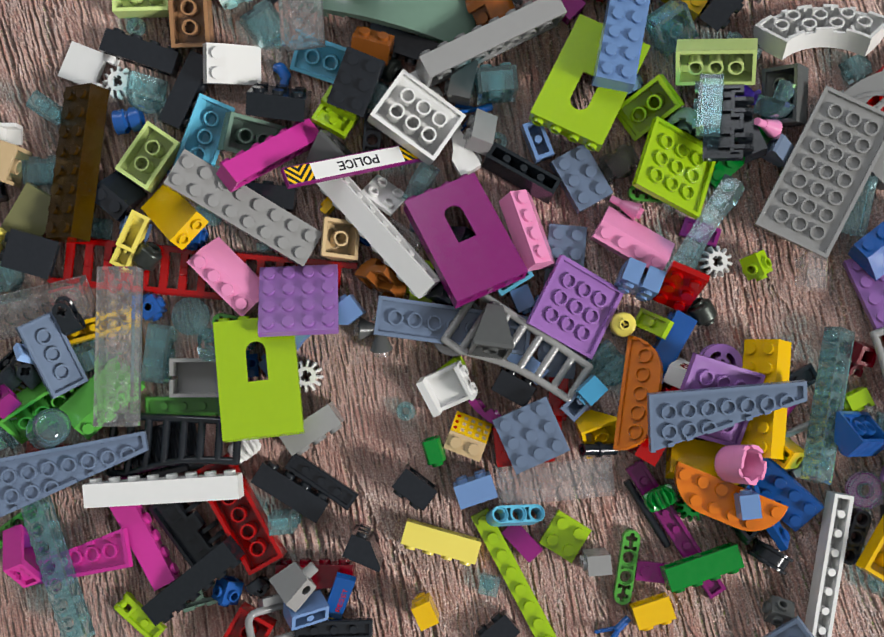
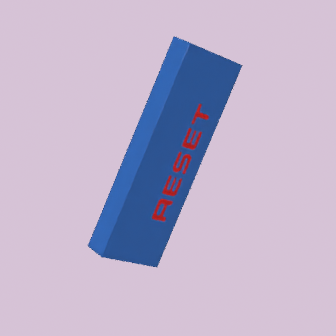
(340, 594)

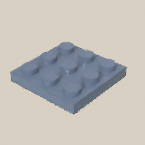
(531, 435)

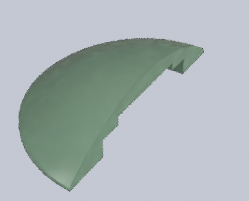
(428, 18)

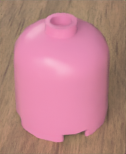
(740, 464)

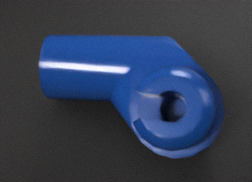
(283, 72)

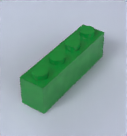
(702, 567)

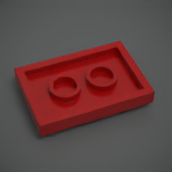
(681, 286)

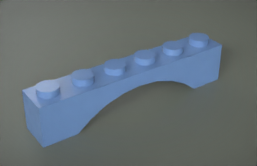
(349, 312)

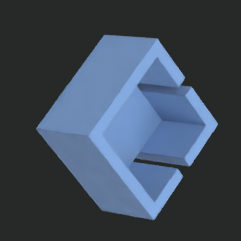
(633, 281)
(474, 489)

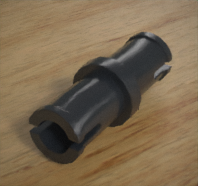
(597, 449)

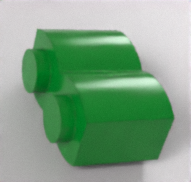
(434, 450)

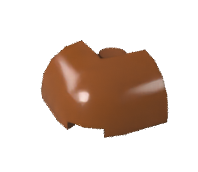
(486, 10)
(380, 277)

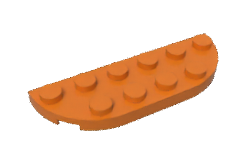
(640, 376)
(716, 499)

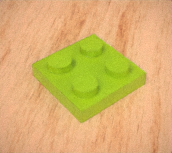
(565, 536)

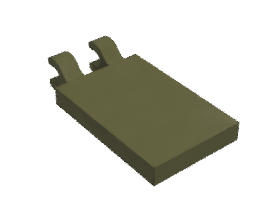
(29, 211)

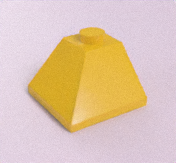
(596, 427)

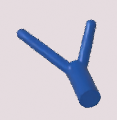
(469, 109)
(618, 627)

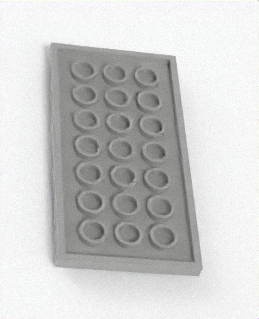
(824, 173)

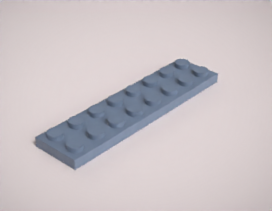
(570, 242)
(429, 322)

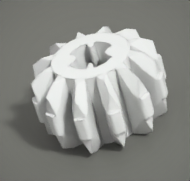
(112, 82)
(722, 261)
(313, 378)
(248, 449)

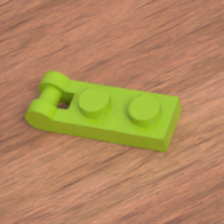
(137, 617)

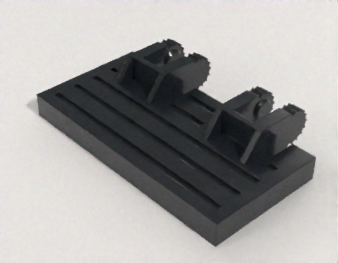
(732, 121)
(185, 529)

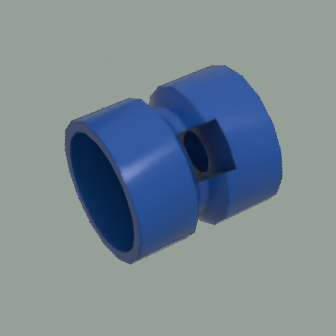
(127, 120)

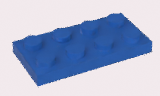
(786, 490)

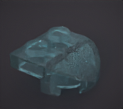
(146, 92)
(607, 364)

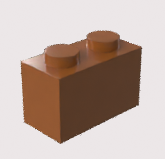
(373, 43)

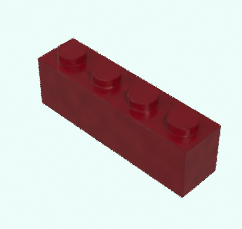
(327, 569)

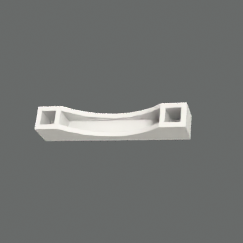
(463, 159)

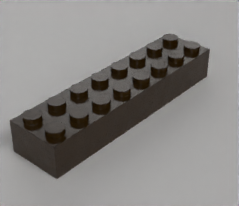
(77, 163)

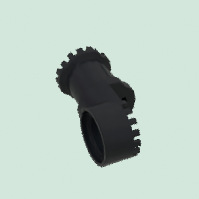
(255, 587)

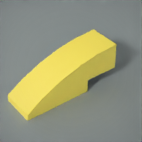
(130, 239)

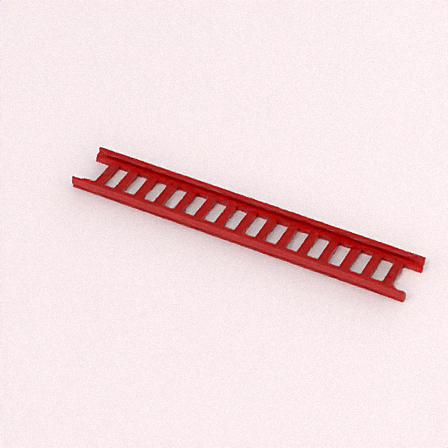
(183, 274)

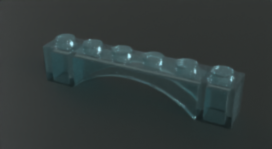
(720, 203)

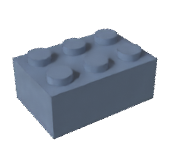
(581, 178)

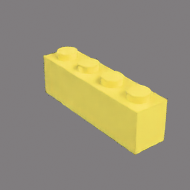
(441, 541)

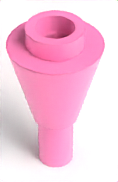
(770, 127)
(632, 209)

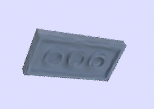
(51, 355)

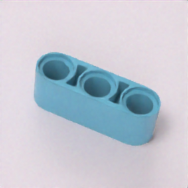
(523, 512)

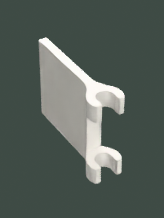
(85, 64)

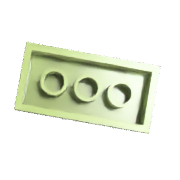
(730, 56)

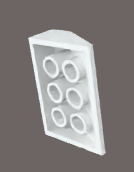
(416, 117)

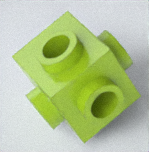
(756, 266)

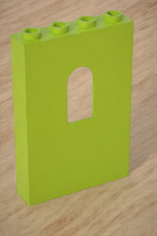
(553, 104)
(262, 406)

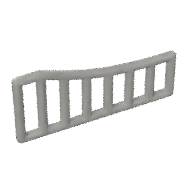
(519, 368)

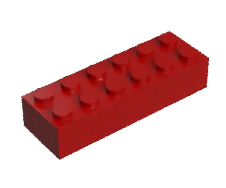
(246, 524)

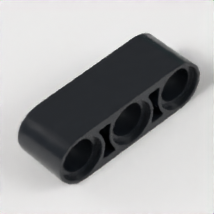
(371, 131)
(861, 529)

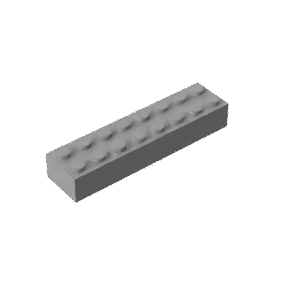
(489, 40)
(243, 209)

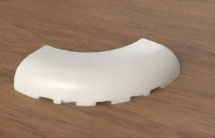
(819, 27)

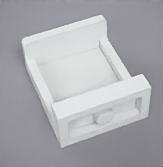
(447, 388)

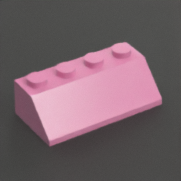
(526, 230)
(632, 240)
(227, 275)

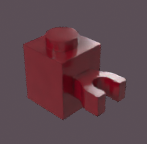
(862, 355)

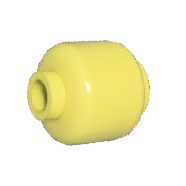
(618, 329)

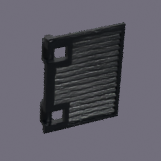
(173, 449)

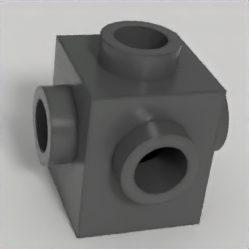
(778, 610)

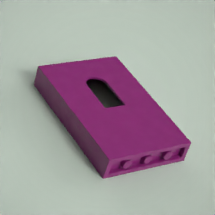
(470, 266)

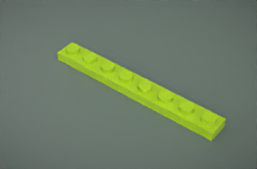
(513, 576)

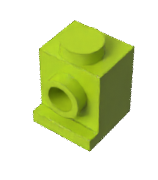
(857, 399)

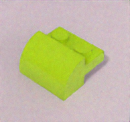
(334, 118)

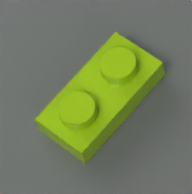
(653, 323)

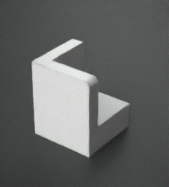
(11, 133)

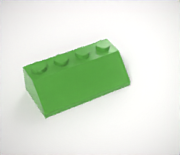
(38, 400)
(80, 408)

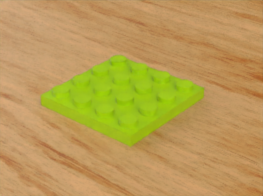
(674, 168)

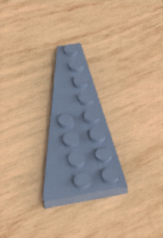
(695, 412)
(44, 472)

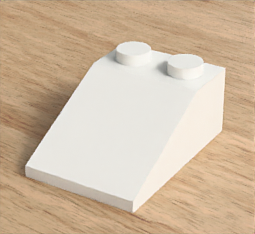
(231, 64)

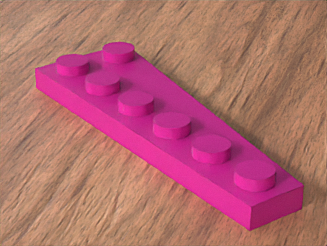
(102, 554)

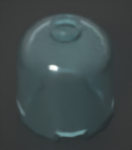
(263, 25)
(48, 428)

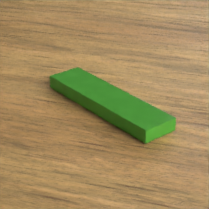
(183, 405)

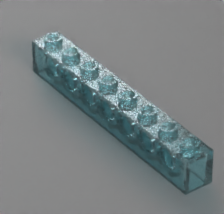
(827, 401)
(63, 571)

